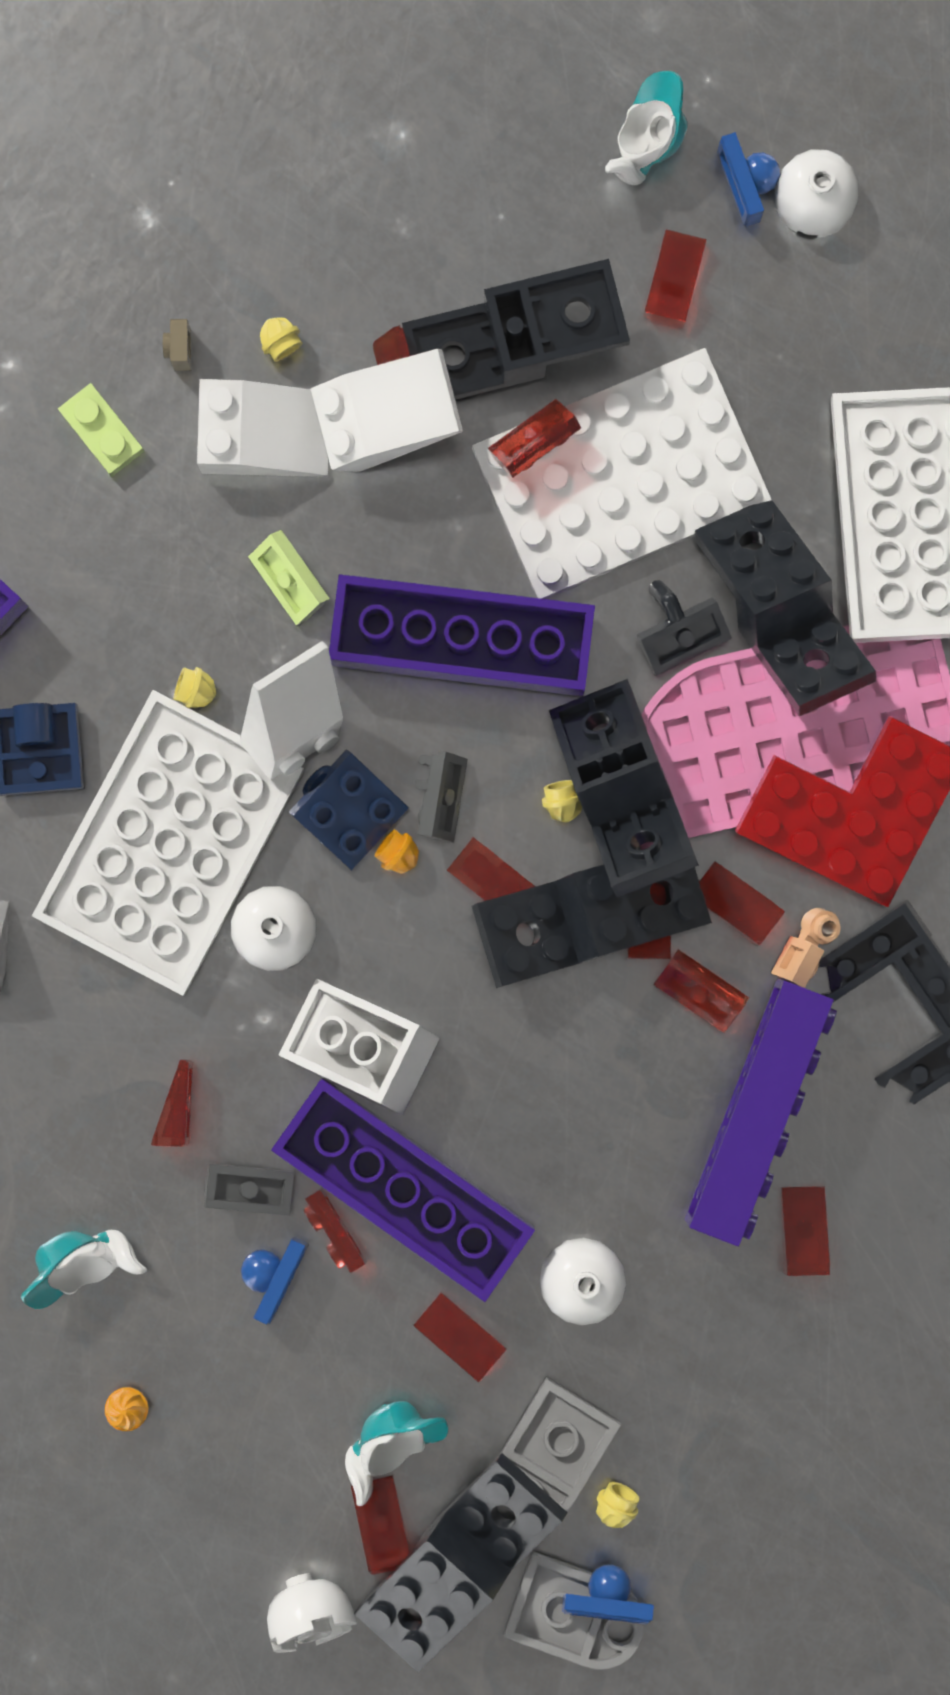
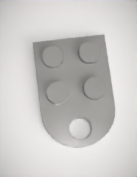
(560, 1442)
(541, 1624)

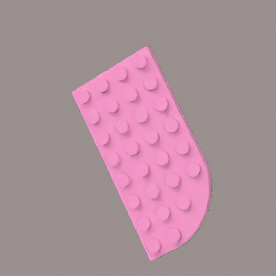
(729, 718)

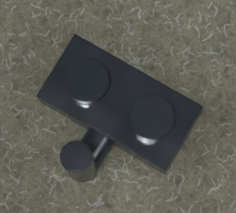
(683, 633)

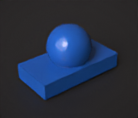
(747, 177)
(265, 1272)
(609, 1594)

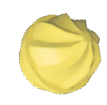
(279, 338)
(194, 688)
(561, 801)
(617, 1505)

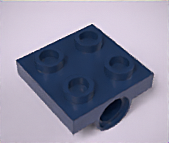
(40, 749)
(347, 808)

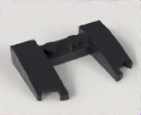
(907, 942)

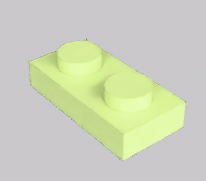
(101, 430)
(288, 577)

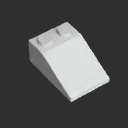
(386, 411)
(259, 430)
(293, 713)
(359, 1046)

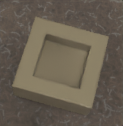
(178, 345)

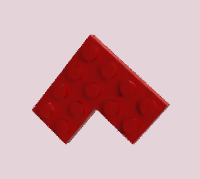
(857, 835)

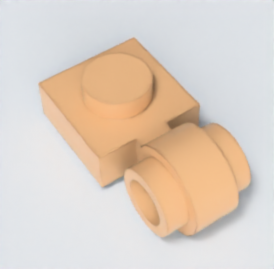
(802, 955)

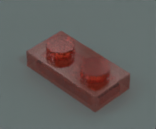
(534, 438)
(486, 872)
(701, 991)
(343, 1247)
(460, 1336)

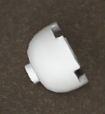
(816, 193)
(289, 938)
(594, 1265)
(308, 1613)

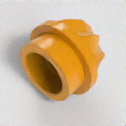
(397, 852)
(126, 1409)

